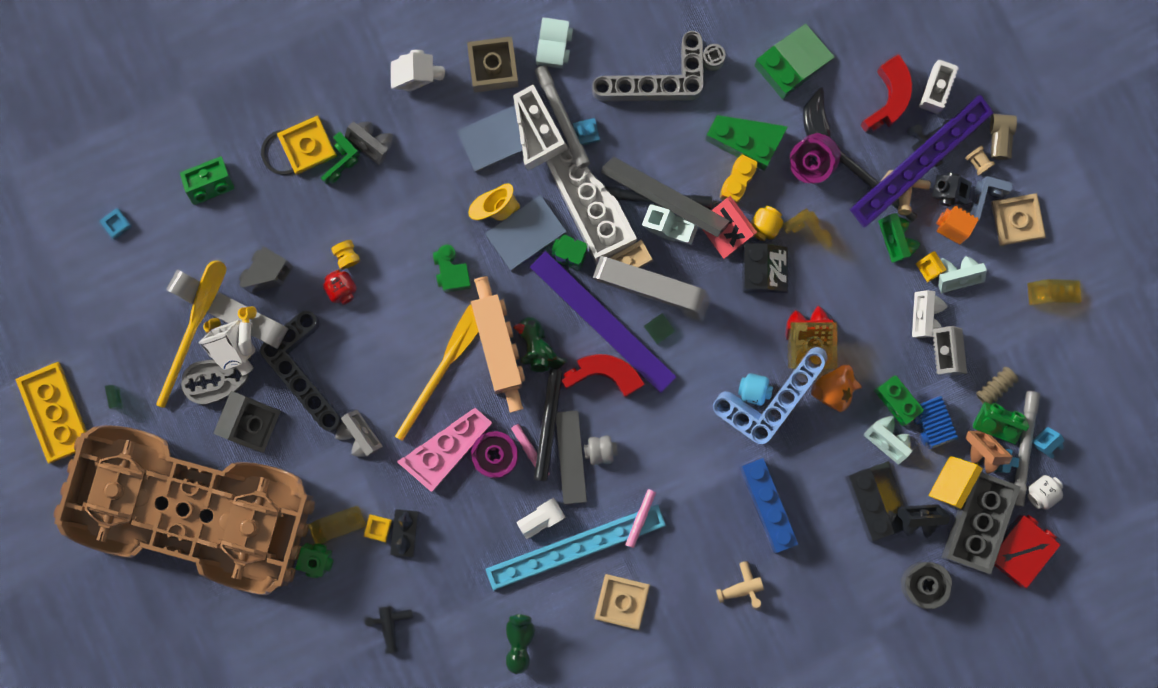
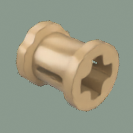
(980, 160)

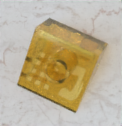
(809, 335)

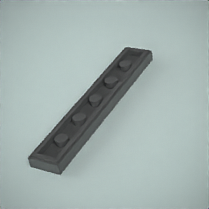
(665, 196)

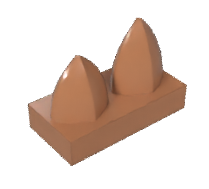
(986, 446)

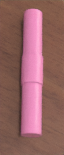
(525, 443)
(640, 518)

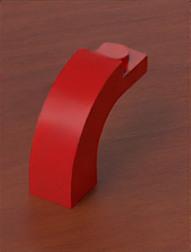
(899, 86)
(606, 365)

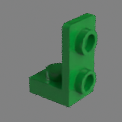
(348, 161)

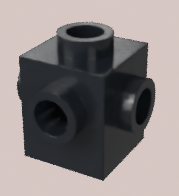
(951, 189)

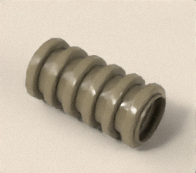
(998, 385)

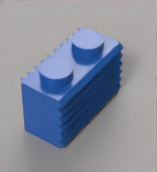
(935, 424)

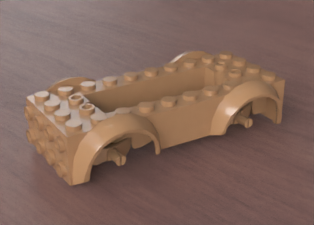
(254, 507)

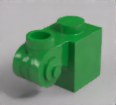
(451, 276)

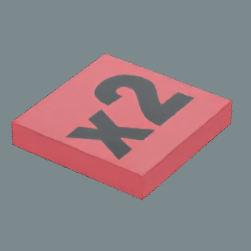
(736, 233)

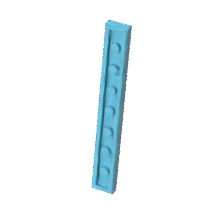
(570, 549)

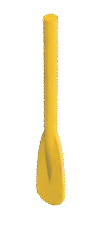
(206, 292)
(459, 341)

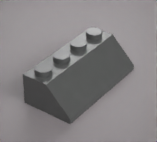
(981, 524)

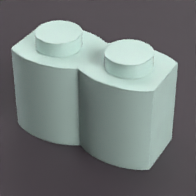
(553, 43)

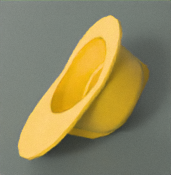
(495, 204)

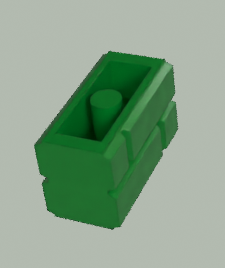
(569, 252)

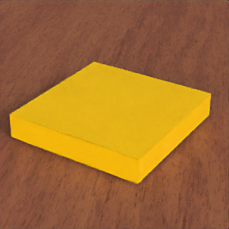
(306, 145)
(955, 482)

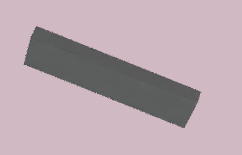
(570, 457)

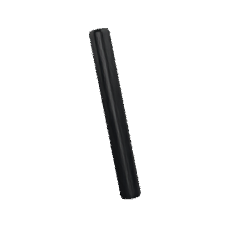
(548, 425)

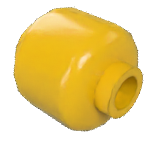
(767, 223)

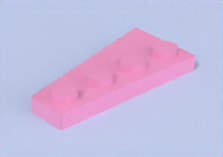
(440, 454)

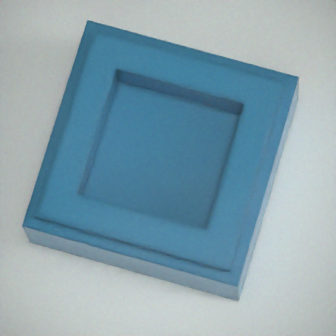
(115, 223)

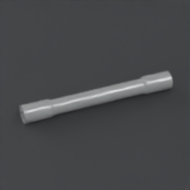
(576, 149)
(1030, 411)

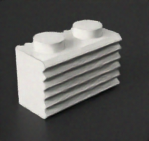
(938, 86)

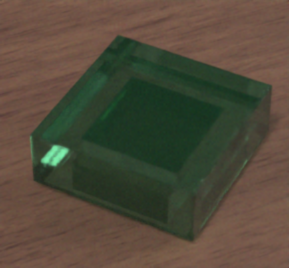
(659, 328)
(113, 397)

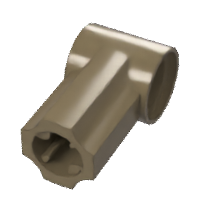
(1002, 130)

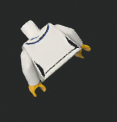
(231, 343)

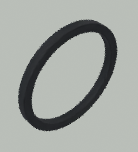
(264, 159)

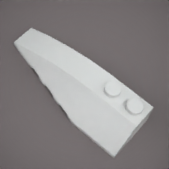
(591, 207)

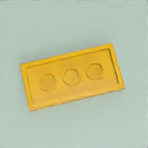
(52, 411)

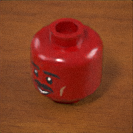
(339, 287)

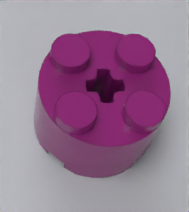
(827, 156)
(491, 442)

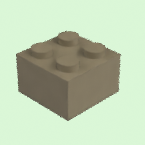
(492, 64)

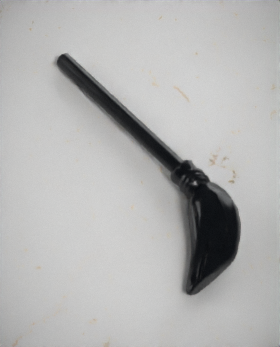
(816, 122)

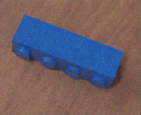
(768, 505)

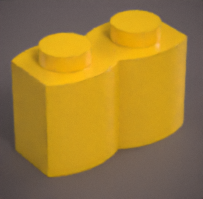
(740, 176)

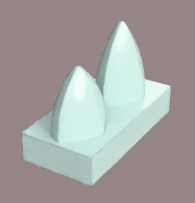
(969, 274)
(882, 436)

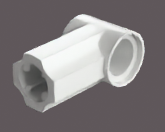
(543, 517)

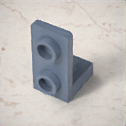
(995, 186)

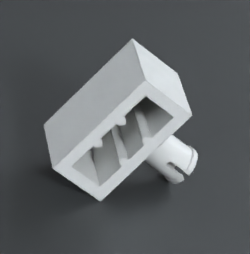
(414, 71)

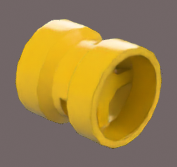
(345, 254)

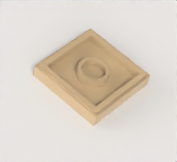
(1018, 219)
(622, 601)

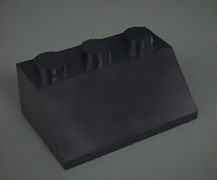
(877, 500)

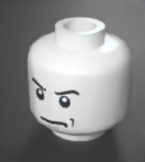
(1045, 492)

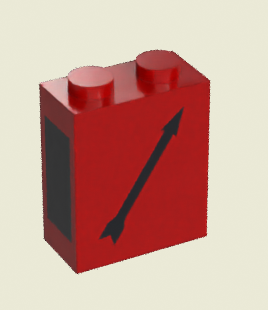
(1025, 550)

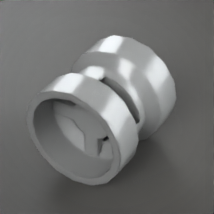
(716, 60)

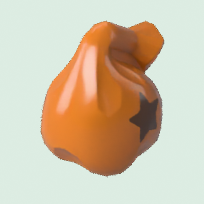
(836, 388)

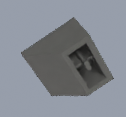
(266, 271)

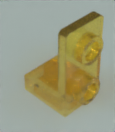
(797, 223)
(1054, 291)
(337, 525)

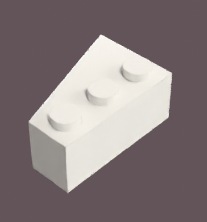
(537, 129)

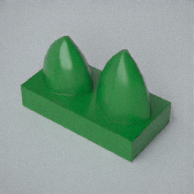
(897, 244)

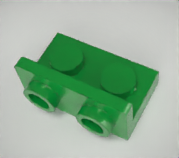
(206, 180)
(899, 400)
(1000, 422)

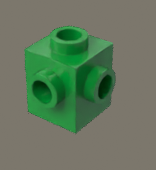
(315, 560)

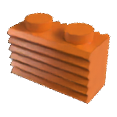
(956, 224)

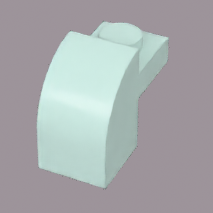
(668, 225)

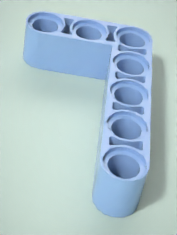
(778, 403)

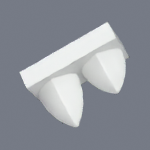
(925, 306)

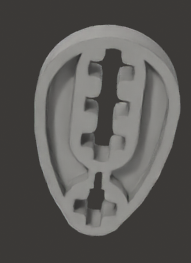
(211, 394)

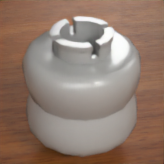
(600, 450)

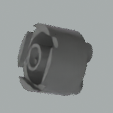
(939, 585)

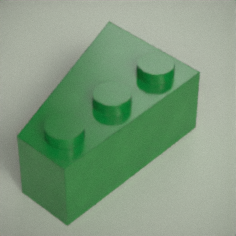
(746, 138)

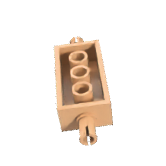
(496, 343)

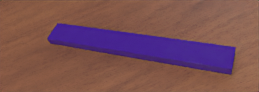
(921, 161)
(602, 322)

